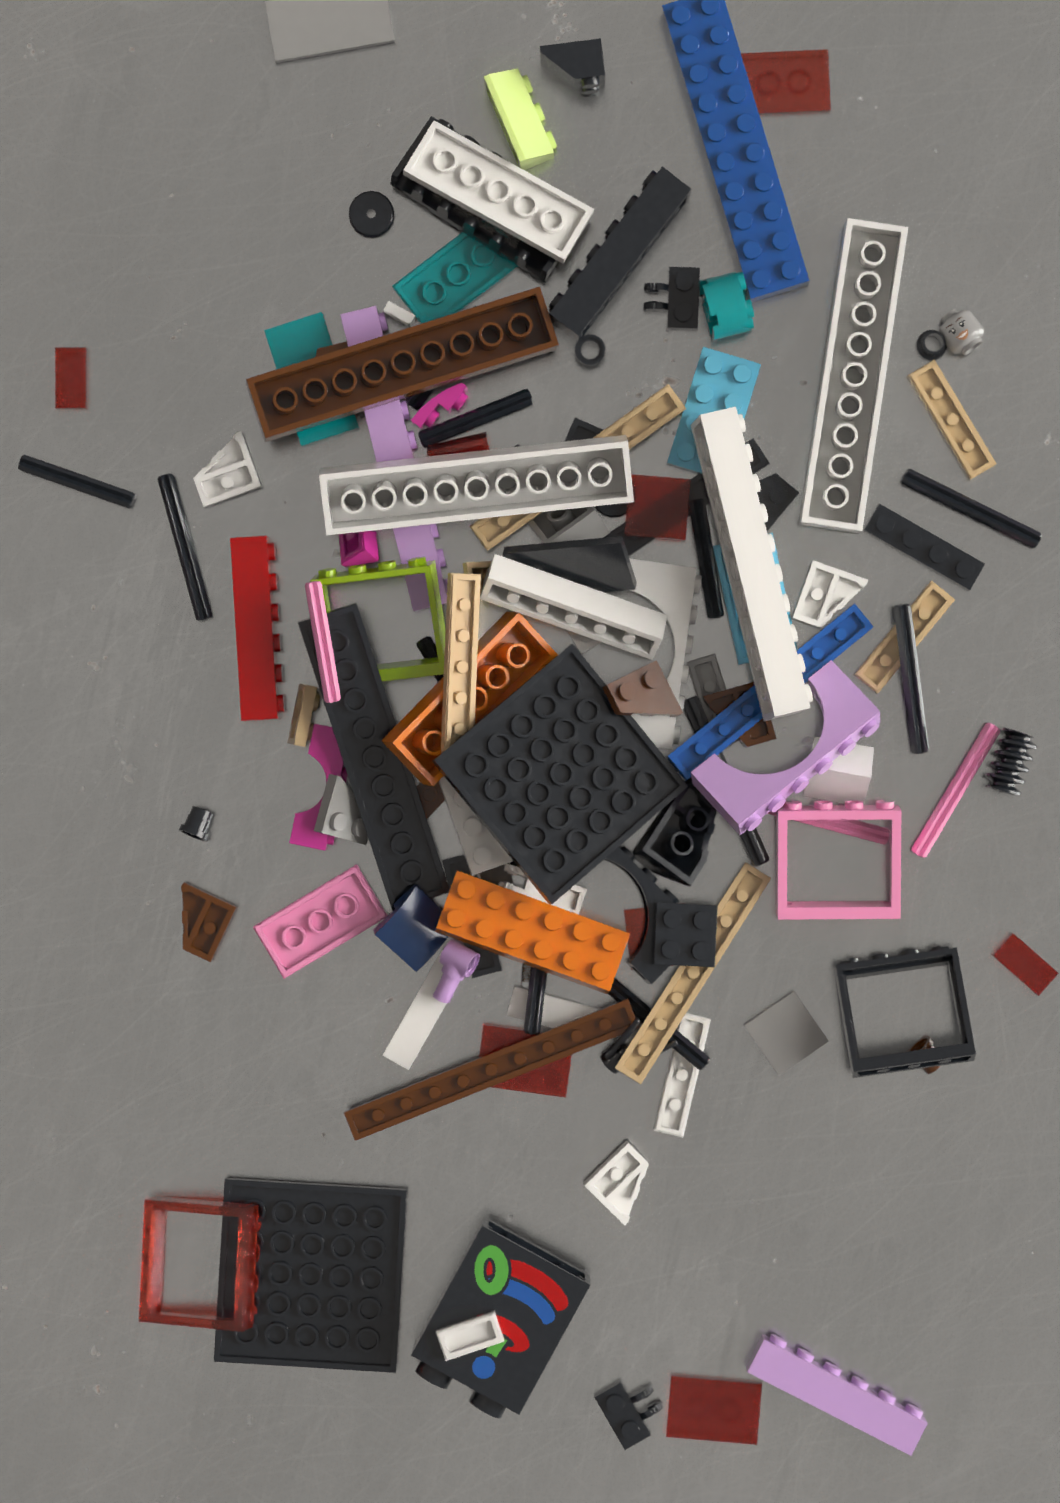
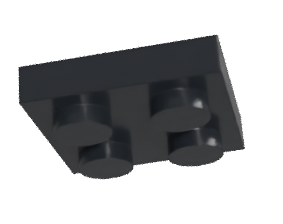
(684, 934)

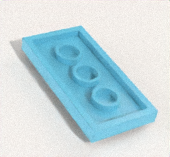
(718, 384)

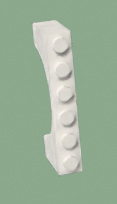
(671, 592)

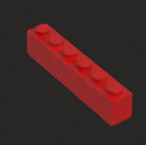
(256, 628)

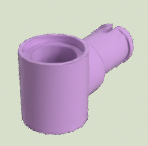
(457, 964)

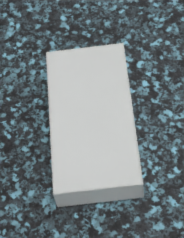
(470, 1335)

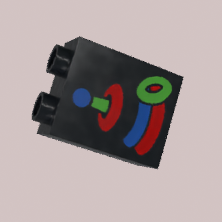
(533, 1304)

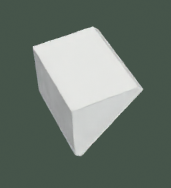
(845, 779)

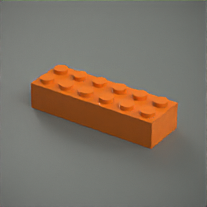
(505, 661)
(532, 932)

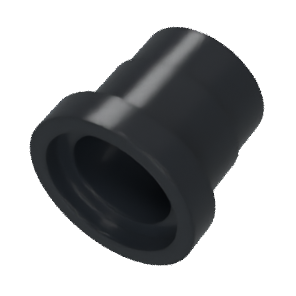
(590, 339)
(922, 349)
(197, 824)

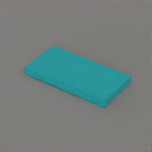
(452, 278)
(299, 342)

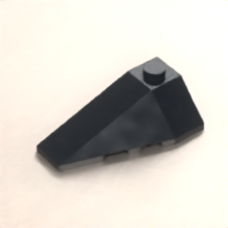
(679, 837)

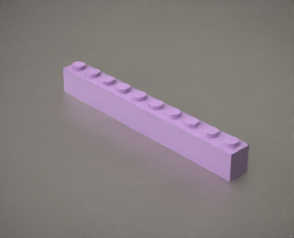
(394, 442)

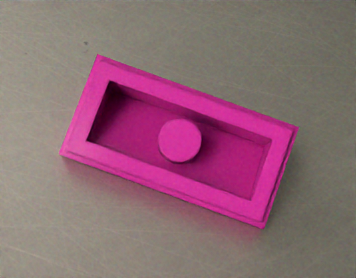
(358, 548)

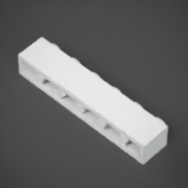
(573, 607)

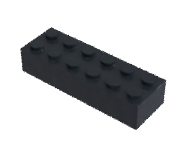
(620, 254)

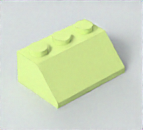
(520, 118)

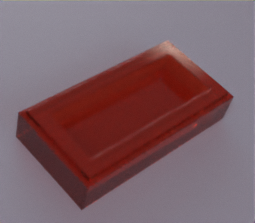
(70, 377)
(1025, 964)

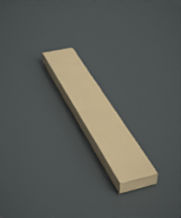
(460, 656)

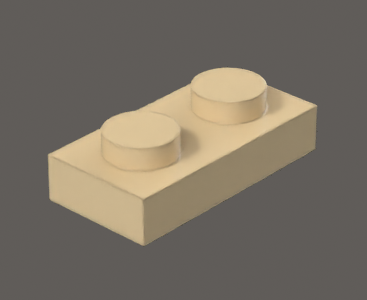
(301, 728)

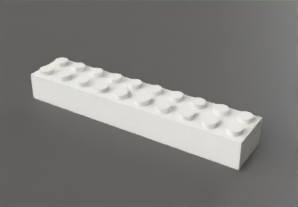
(853, 375)
(476, 485)
(751, 564)

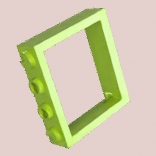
(388, 569)

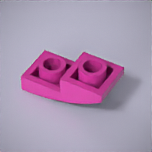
(448, 399)

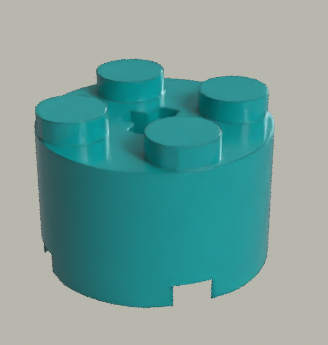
(726, 305)

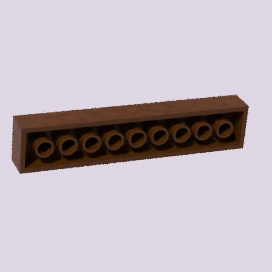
(402, 364)

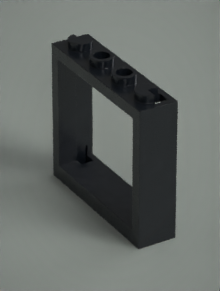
(916, 1059)

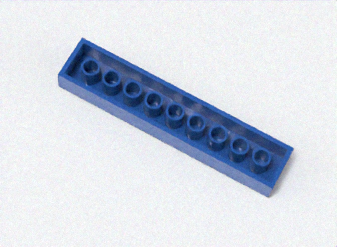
(736, 147)

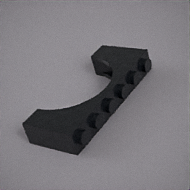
(650, 894)

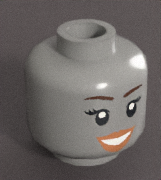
(961, 331)

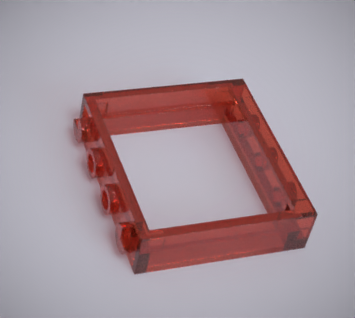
(153, 1262)

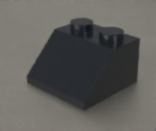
(576, 64)

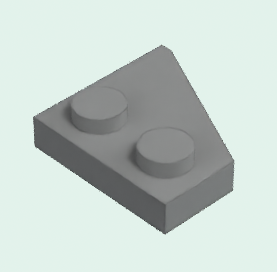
(340, 813)

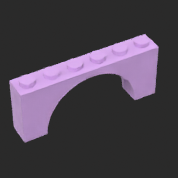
(747, 797)

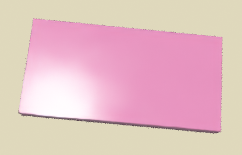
(320, 921)

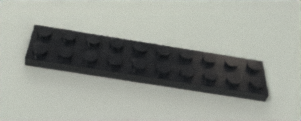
(377, 777)

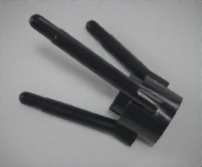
(614, 1053)

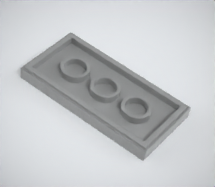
(326, 26)

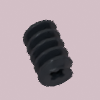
(1011, 761)

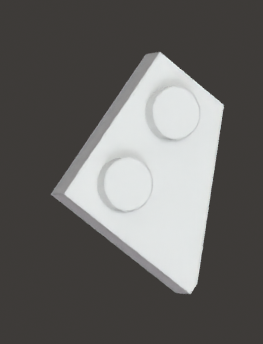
(825, 593)

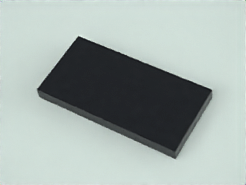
(589, 562)

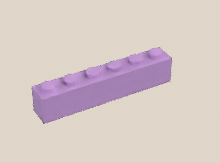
(836, 1394)

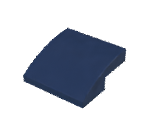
(412, 927)

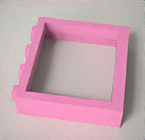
(838, 909)

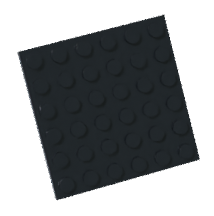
(560, 774)
(323, 1275)

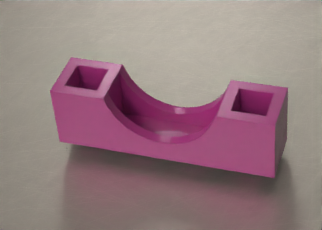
(326, 752)

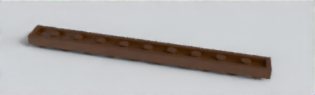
(490, 1070)

